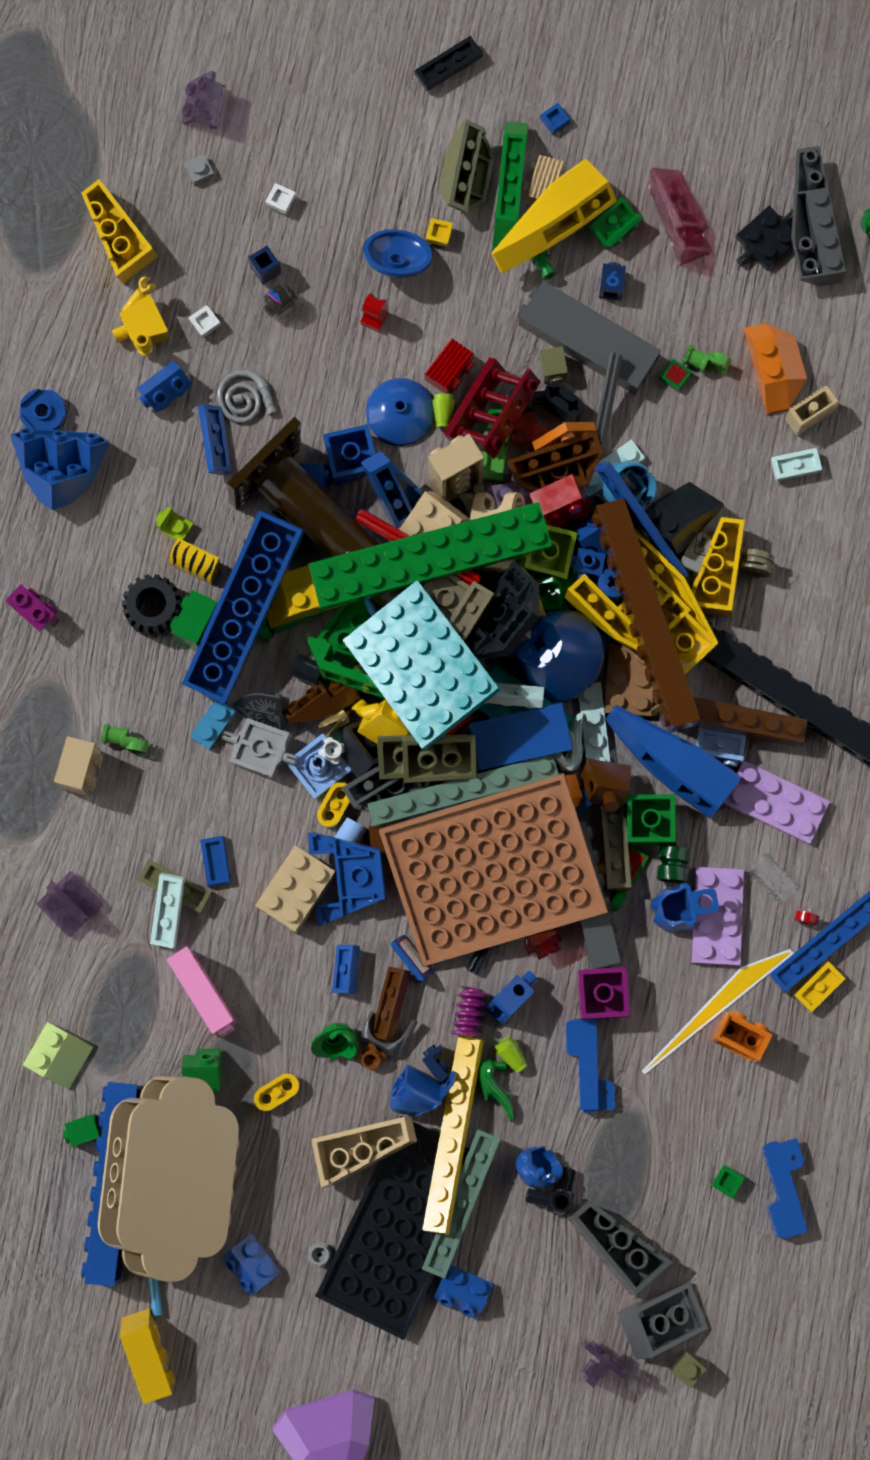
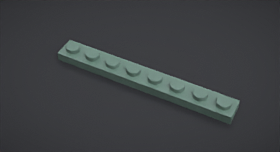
(459, 791)

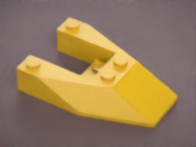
(682, 612)

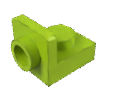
(173, 524)

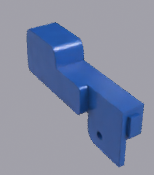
(582, 1042)
(786, 1211)

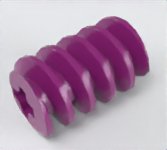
(470, 1012)

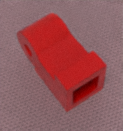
(374, 312)

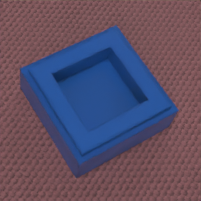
(555, 119)

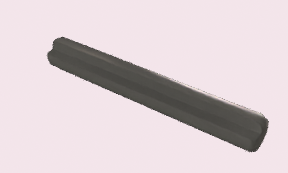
(608, 395)

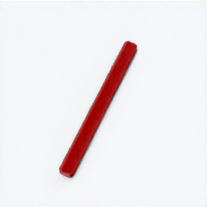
(393, 533)

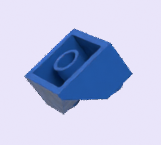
(346, 452)

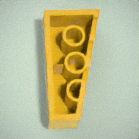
(121, 238)
(719, 571)

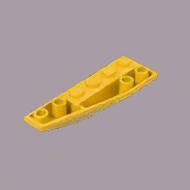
(555, 215)

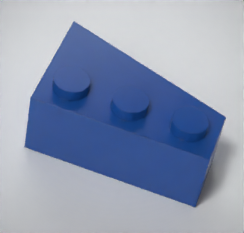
(393, 488)

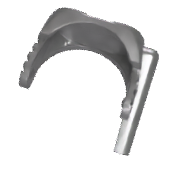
(389, 1048)

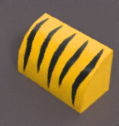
(194, 561)

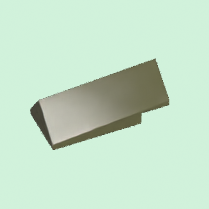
(447, 759)

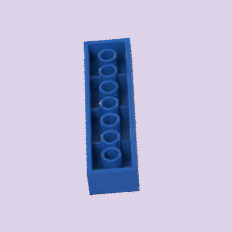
(243, 606)
(103, 1262)

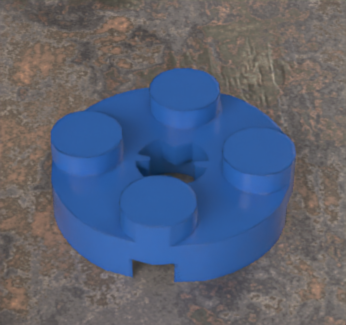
(42, 398)

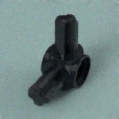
(563, 1191)

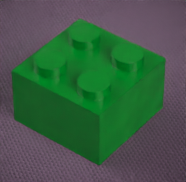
(193, 620)
(651, 820)

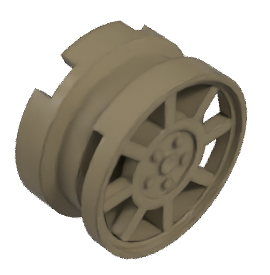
(756, 563)

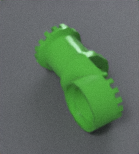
(700, 360)
(121, 737)

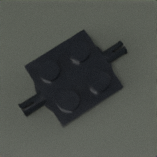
(765, 238)

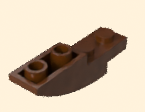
(321, 702)

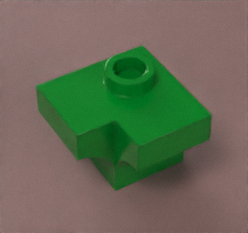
(204, 1066)

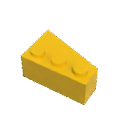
(146, 1356)

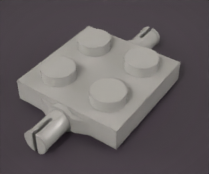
(260, 748)

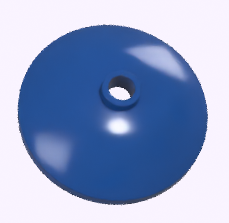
(397, 253)
(397, 425)

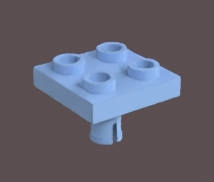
(317, 772)

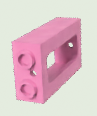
(202, 992)

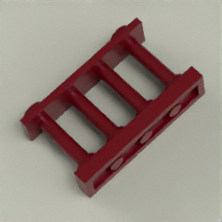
(477, 398)

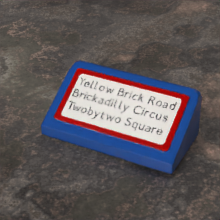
(411, 958)

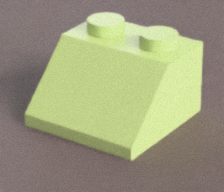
(58, 1055)

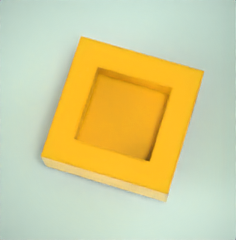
(439, 232)

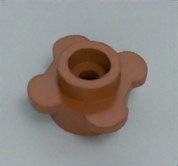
(371, 1063)

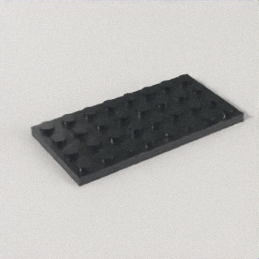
(384, 1248)

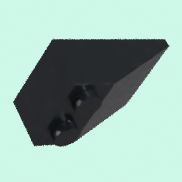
(683, 515)

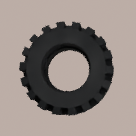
(144, 589)

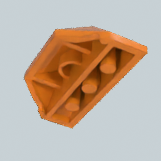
(776, 365)

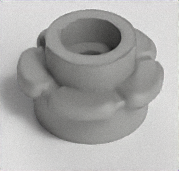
(326, 1254)

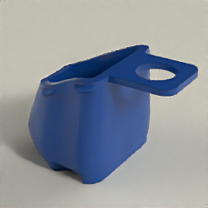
(678, 906)
(418, 1093)

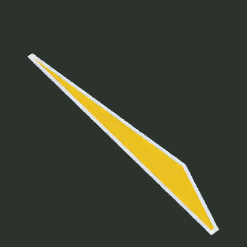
(732, 990)

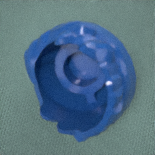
(538, 1167)

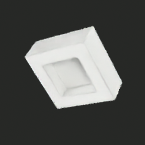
(280, 198)
(204, 321)

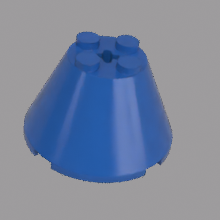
(561, 655)

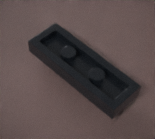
(448, 63)

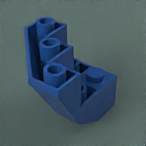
(58, 462)

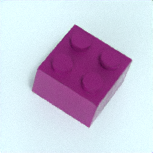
(603, 993)

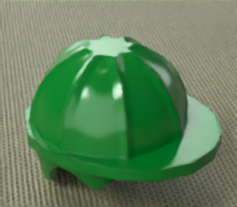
(335, 1041)

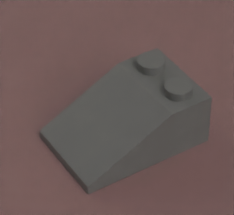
(662, 1321)

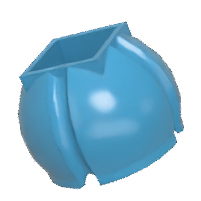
(641, 479)

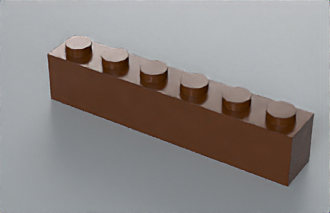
(750, 722)

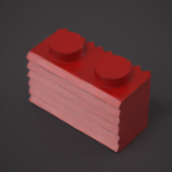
(450, 366)

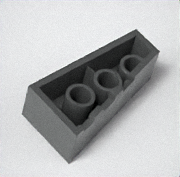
(623, 1252)

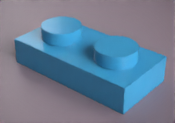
(213, 724)

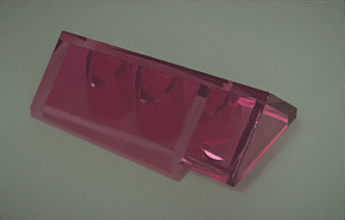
(679, 214)

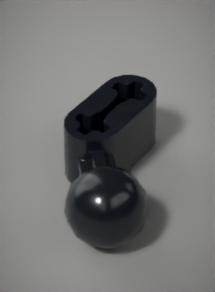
(559, 405)

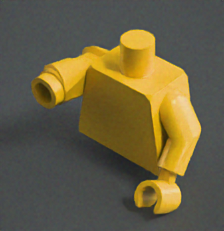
(142, 320)
(378, 720)

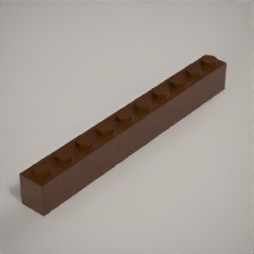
(646, 616)

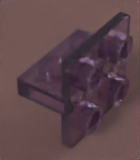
(203, 101)
(69, 903)
(596, 1368)

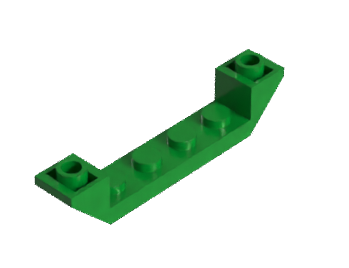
(510, 179)
(335, 671)

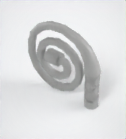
(263, 387)

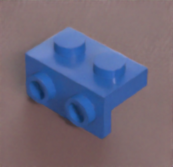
(251, 1264)
(463, 1292)

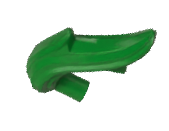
(491, 1088)

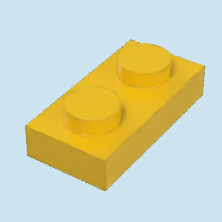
(819, 987)

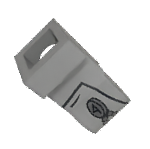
(695, 554)

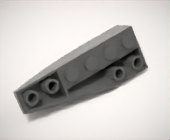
(813, 223)

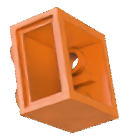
(737, 1040)

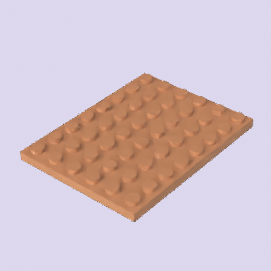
(493, 869)

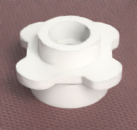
(338, 749)

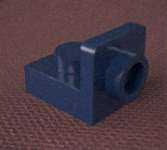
(437, 1067)

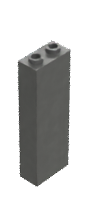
(587, 335)

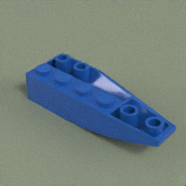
(675, 762)

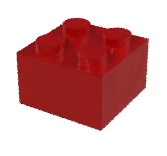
(563, 502)

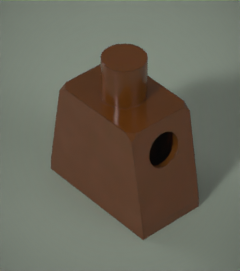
(606, 783)

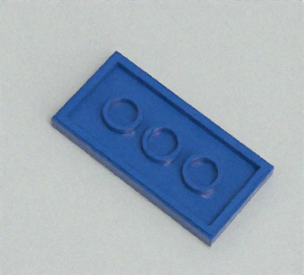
(521, 736)

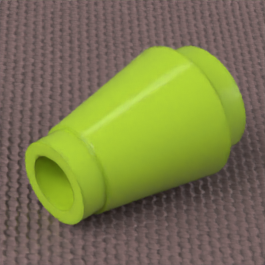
(443, 409)
(511, 1053)

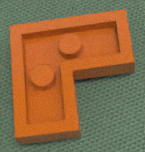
(563, 433)

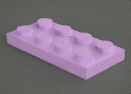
(777, 803)
(719, 934)

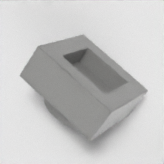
(199, 169)

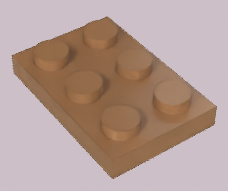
(627, 682)

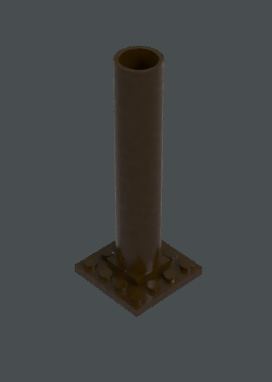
(301, 499)

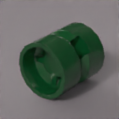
(673, 864)

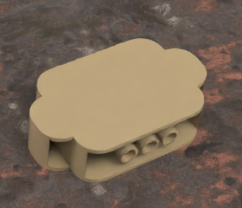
(168, 1178)

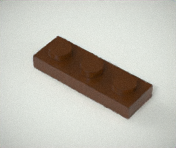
(390, 1003)

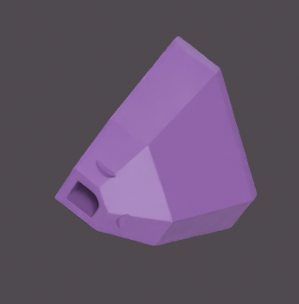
(328, 1427)

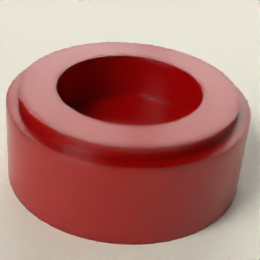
(806, 918)

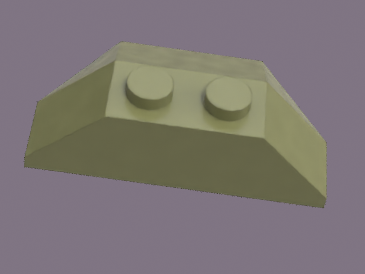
(466, 168)

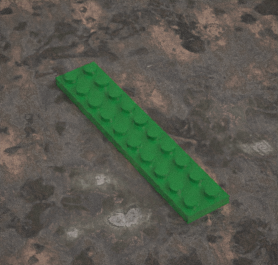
(430, 556)

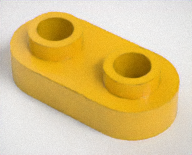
(333, 805)
(277, 1092)

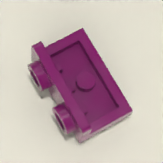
(29, 606)

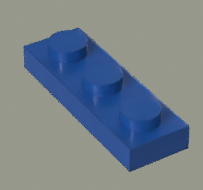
(215, 439)

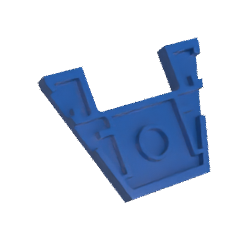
(358, 875)

